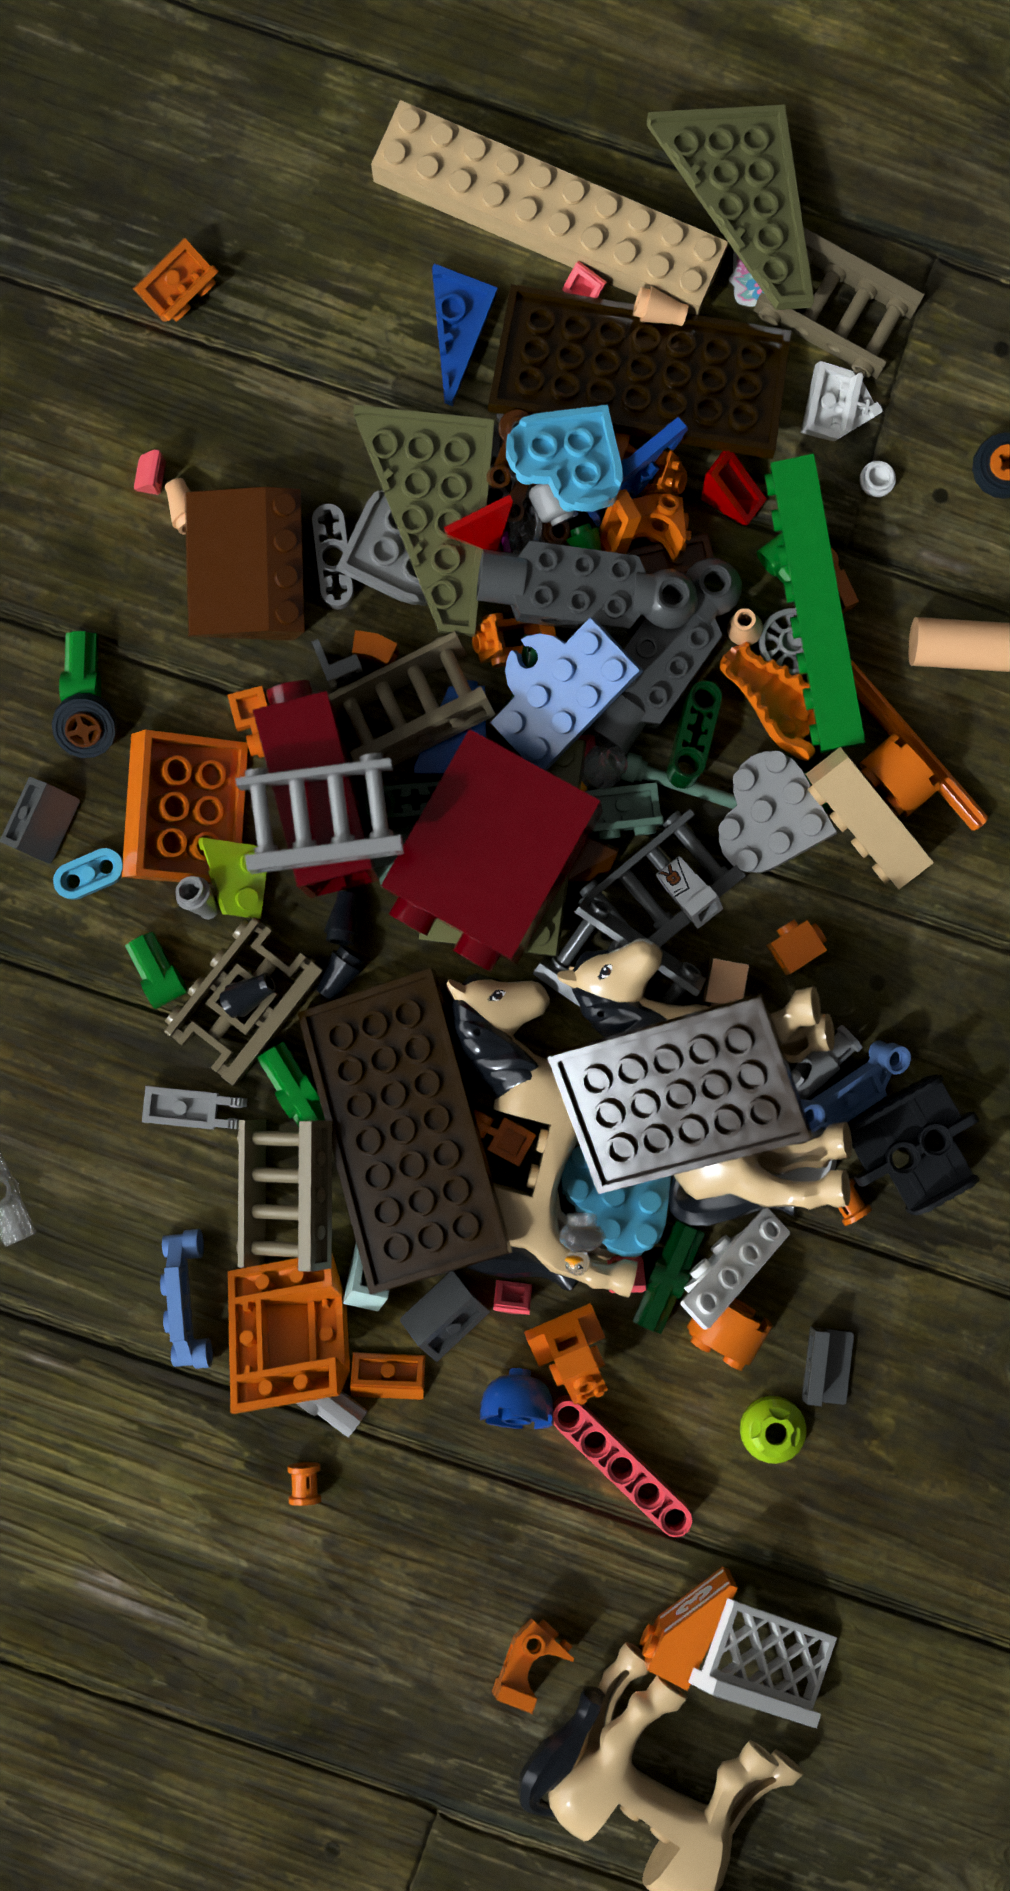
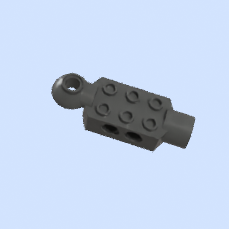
(571, 584)
(668, 658)

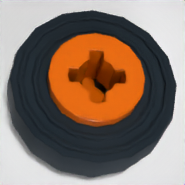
(988, 468)

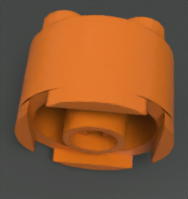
(899, 776)
(733, 1334)

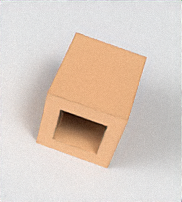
(724, 982)

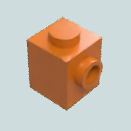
(797, 945)

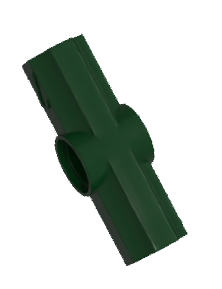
(668, 1277)

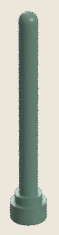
(638, 770)

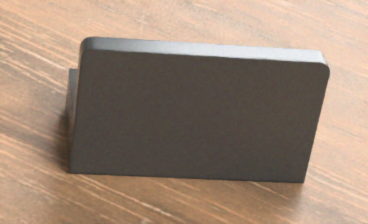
(340, 672)
(40, 820)
(443, 1316)
(827, 1366)

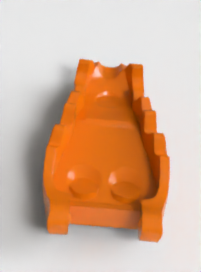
(774, 697)

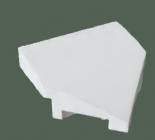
(837, 403)

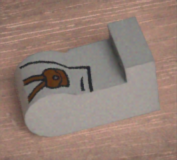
(689, 892)

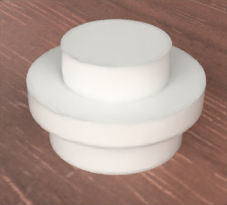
(877, 478)

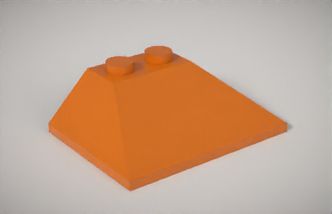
(285, 1335)

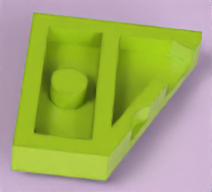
(237, 889)

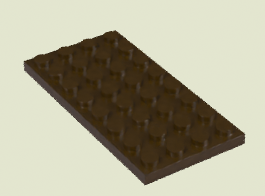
(593, 352)
(404, 1132)

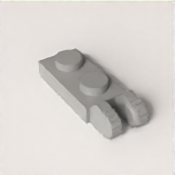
(188, 1108)

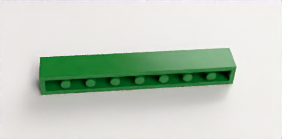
(816, 603)

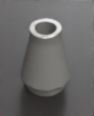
(196, 896)

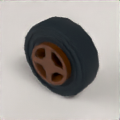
(78, 736)

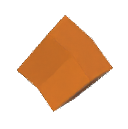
(374, 648)

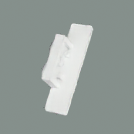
(731, 1267)

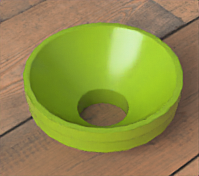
(762, 1414)

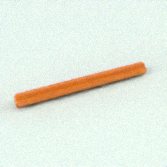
(895, 724)

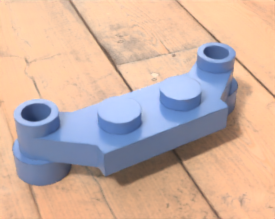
(858, 1089)
(175, 1286)

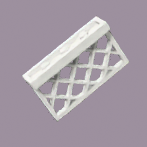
(749, 1690)

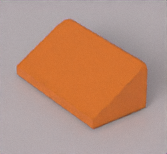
(388, 1376)

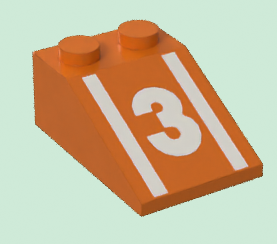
(686, 1629)

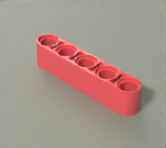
(631, 1480)

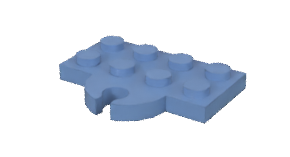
(562, 690)

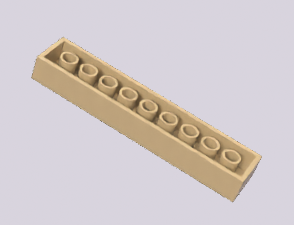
(545, 208)

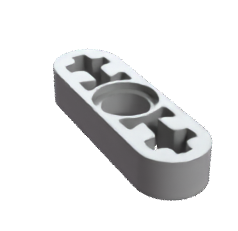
(320, 531)

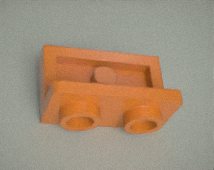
(176, 282)

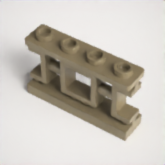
(267, 1018)

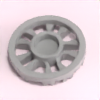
(785, 642)

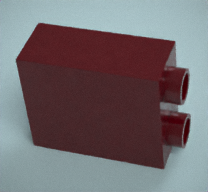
(305, 733)
(490, 851)

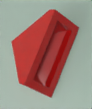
(732, 489)
(484, 526)

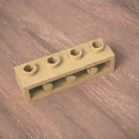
(868, 818)

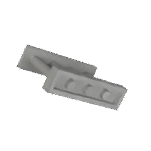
(343, 845)

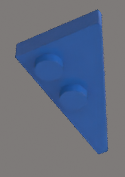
(461, 317)
(641, 465)

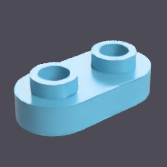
(89, 872)

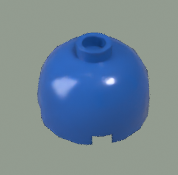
(517, 1401)

